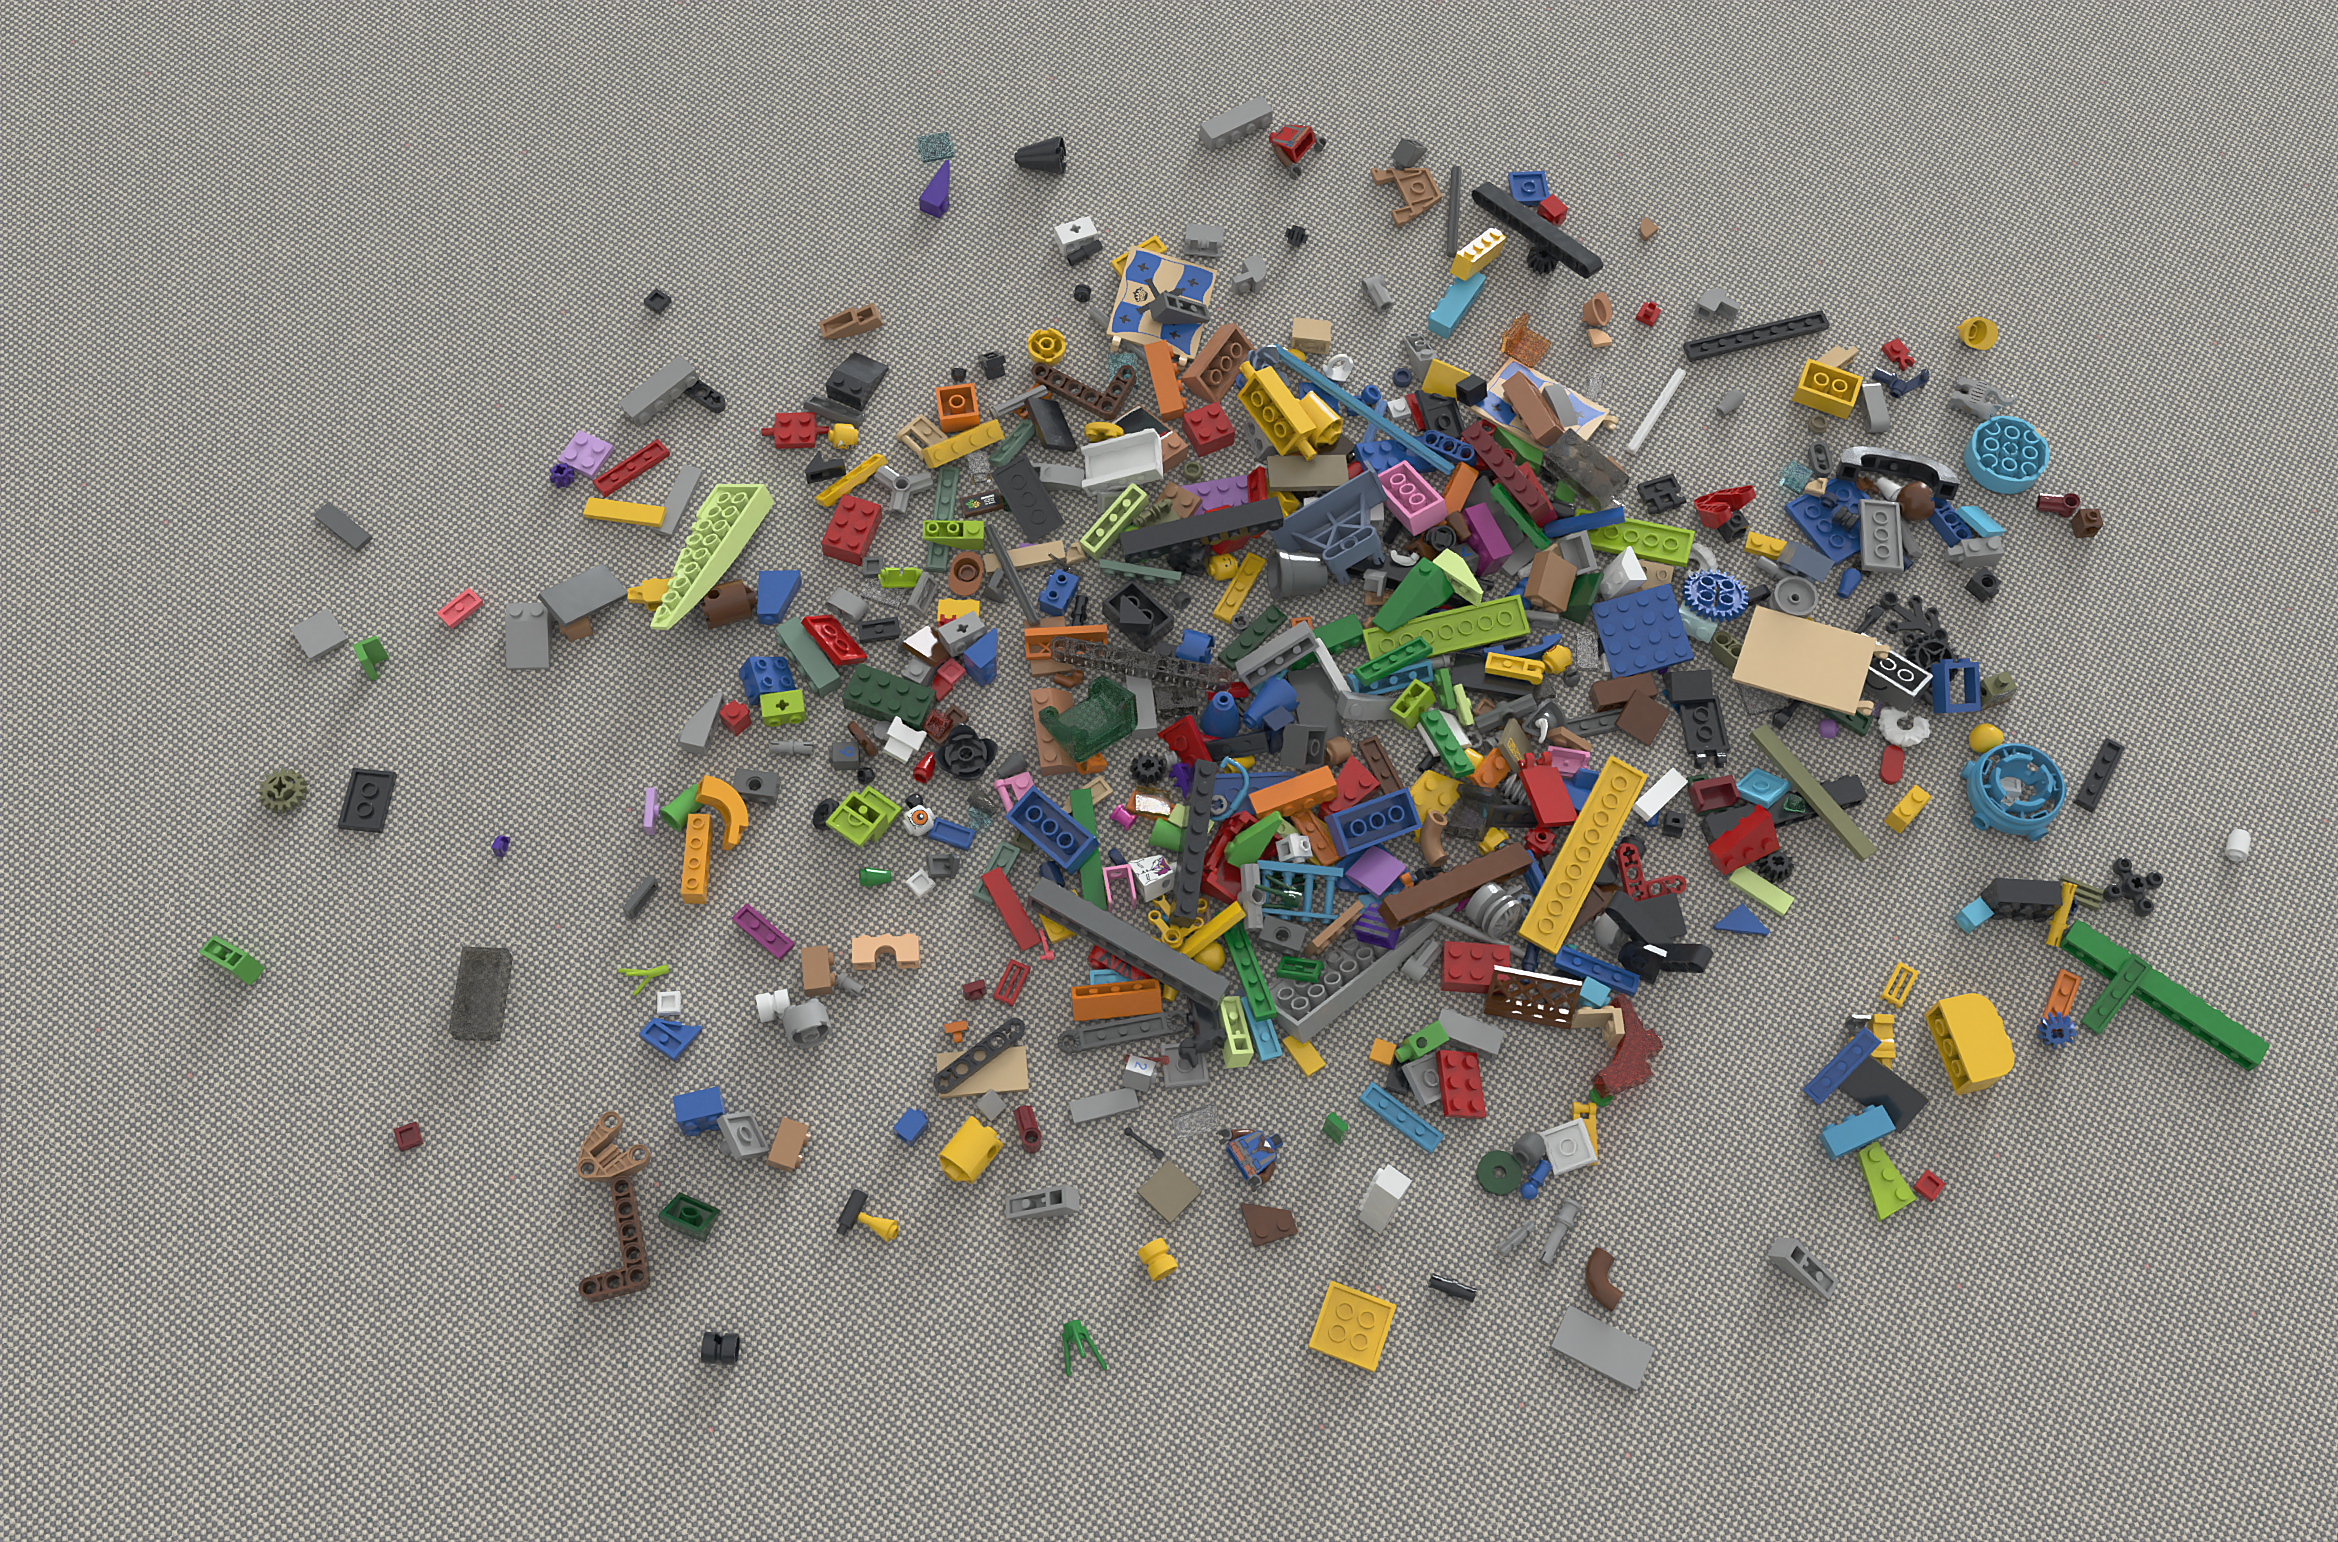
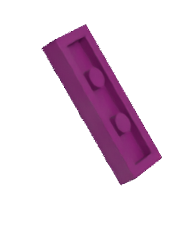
(763, 932)

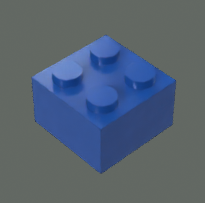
(699, 1110)

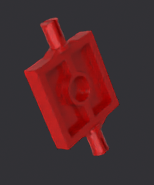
(795, 430)

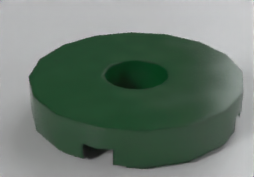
(1508, 1164)

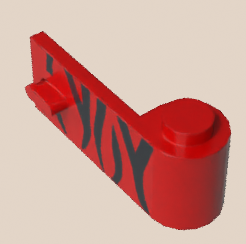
(1101, 959)

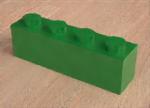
(1336, 637)

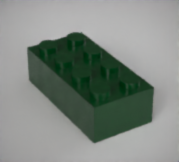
(888, 696)

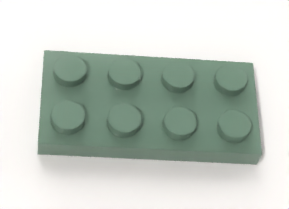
(1148, 574)

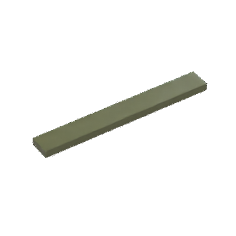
(1813, 793)

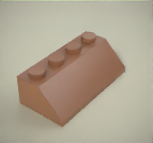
(1218, 363)
(1533, 409)
(1051, 755)

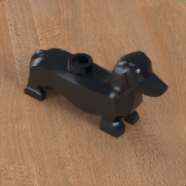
(1205, 1033)

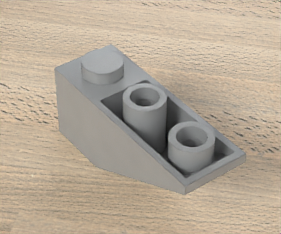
(1419, 353)

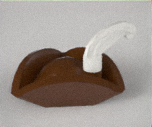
(1417, 550)

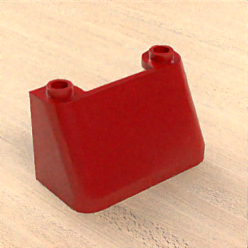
(1219, 877)

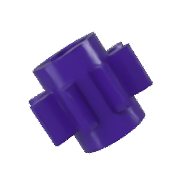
(562, 475)

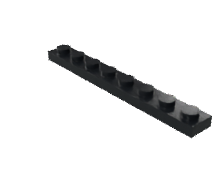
(1756, 336)

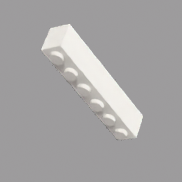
(1383, 1198)

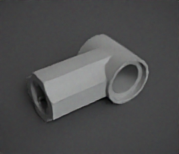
(1376, 289)
(1418, 965)

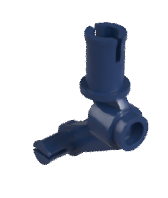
(1898, 386)

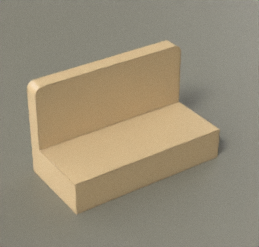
(1838, 357)

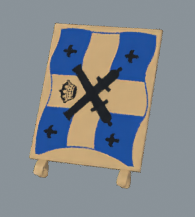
(1142, 281)
(1500, 413)

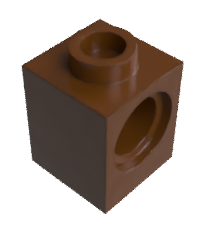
(2087, 523)

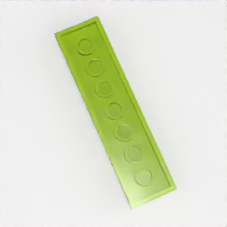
(1455, 628)

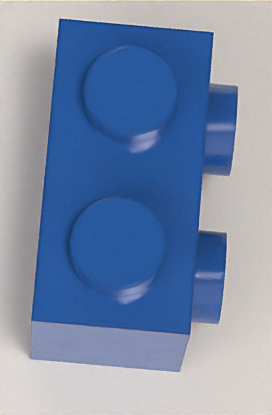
(1059, 593)

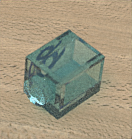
(1795, 476)

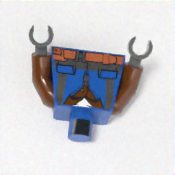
(1252, 1153)

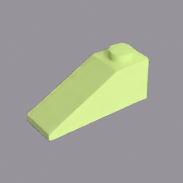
(1459, 576)
(1238, 1046)

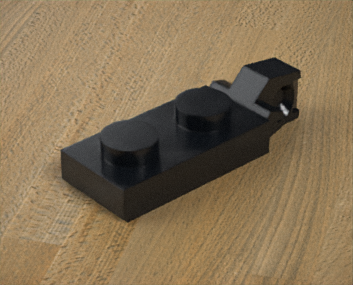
(1396, 1079)

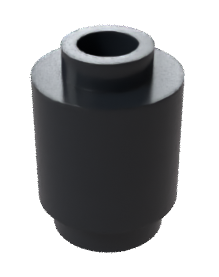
(1563, 509)

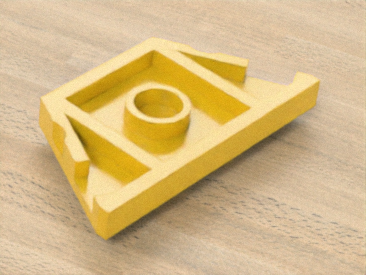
(1433, 792)

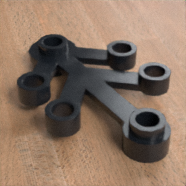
(1915, 621)

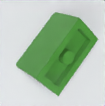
(369, 653)

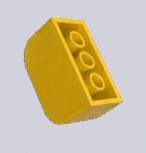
(1970, 1041)

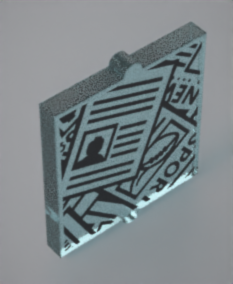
(935, 147)

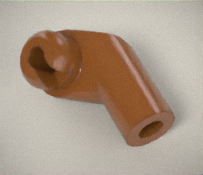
(1070, 681)

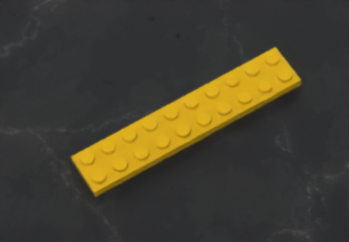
(1582, 855)

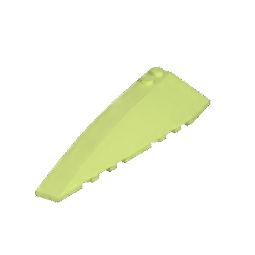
(717, 538)

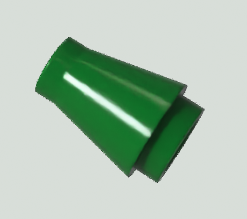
(872, 876)

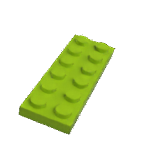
(1647, 539)

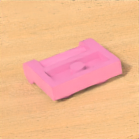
(1020, 785)

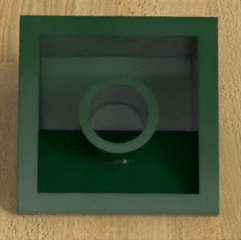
(1582, 597)

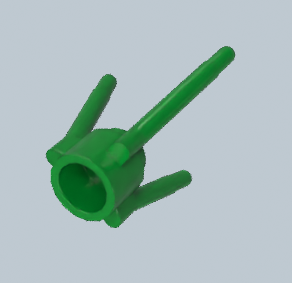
(1074, 1333)

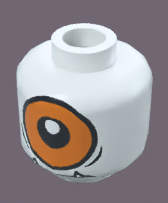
(918, 820)

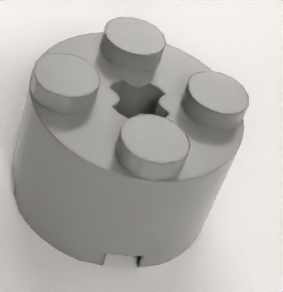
(807, 1024)

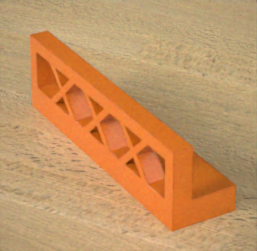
(1044, 636)

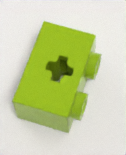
(1414, 700)
(773, 704)

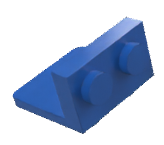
(765, 676)

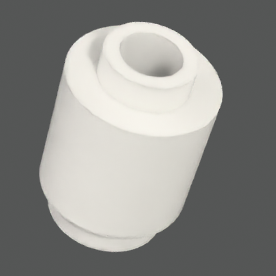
(2238, 845)

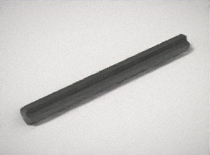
(1454, 206)
(1012, 575)

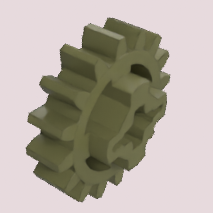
(282, 790)

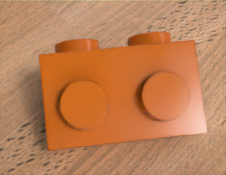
(1491, 770)

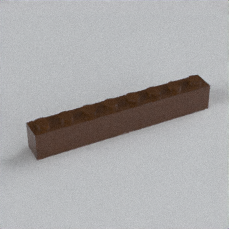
(1454, 885)

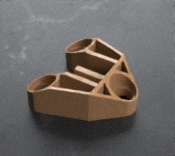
(597, 1141)

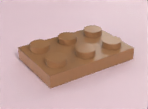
(1334, 930)

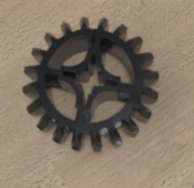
(1925, 649)

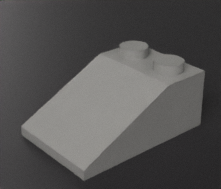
(528, 636)

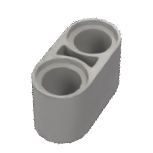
(846, 605)

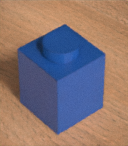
(911, 1126)

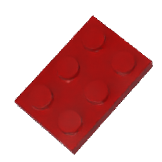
(834, 640)
(1460, 1084)

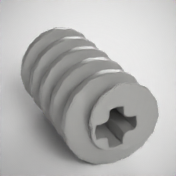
(1515, 789)

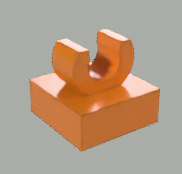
(955, 1028)

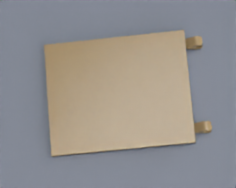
(1807, 661)

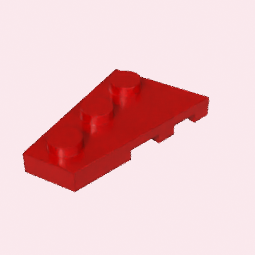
(1186, 741)

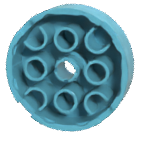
(2006, 455)

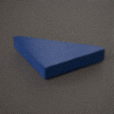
(1741, 921)

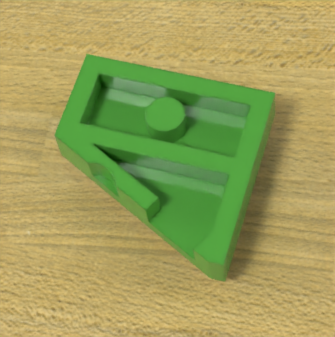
(1444, 689)

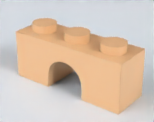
(867, 950)

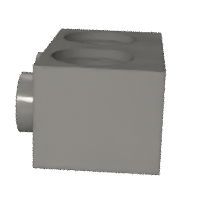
(1258, 440)

